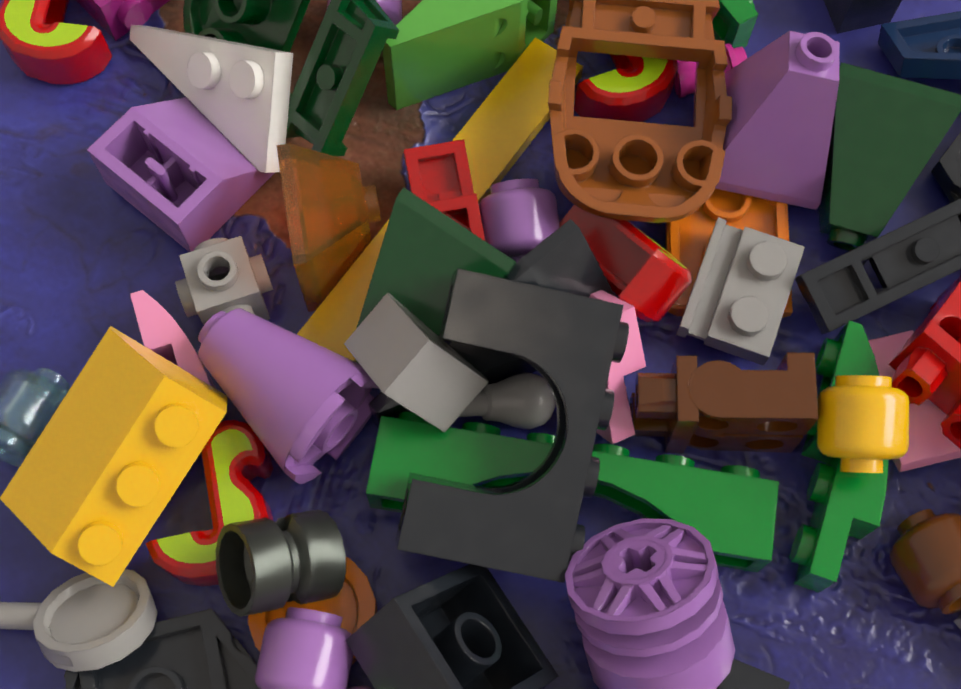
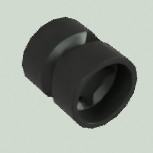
(280, 562)

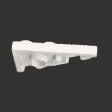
(231, 83)

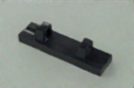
(901, 259)

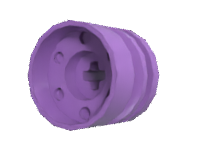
(651, 607)

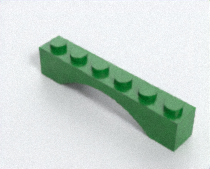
(726, 506)

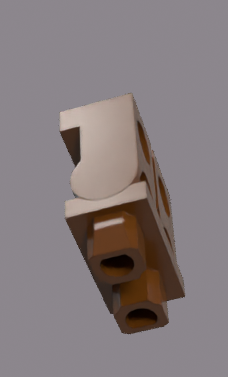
(727, 406)

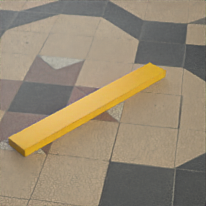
(493, 144)

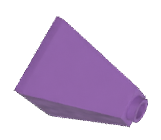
(782, 120)

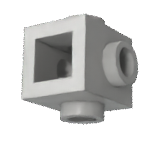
(223, 279)

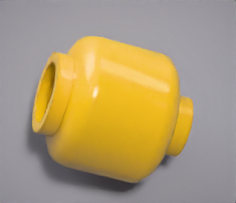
(863, 422)

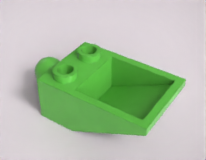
(459, 44)

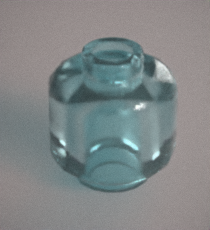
(26, 407)

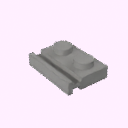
(741, 291)

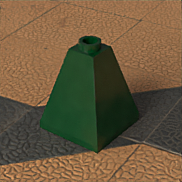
(877, 150)
(420, 257)

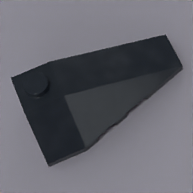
(557, 263)

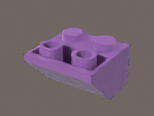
(176, 169)

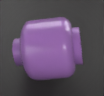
(518, 216)
(304, 652)

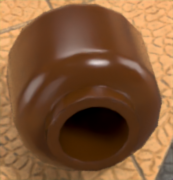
(930, 559)

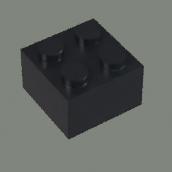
(451, 637)

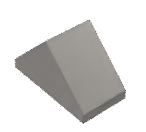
(414, 364)

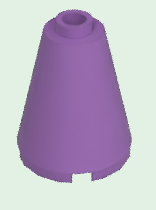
(287, 389)

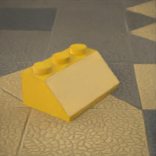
(113, 455)

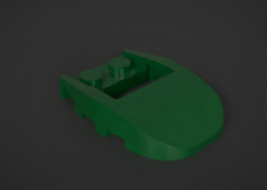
(335, 67)

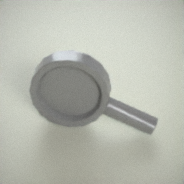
(87, 620)

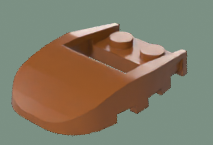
(640, 166)

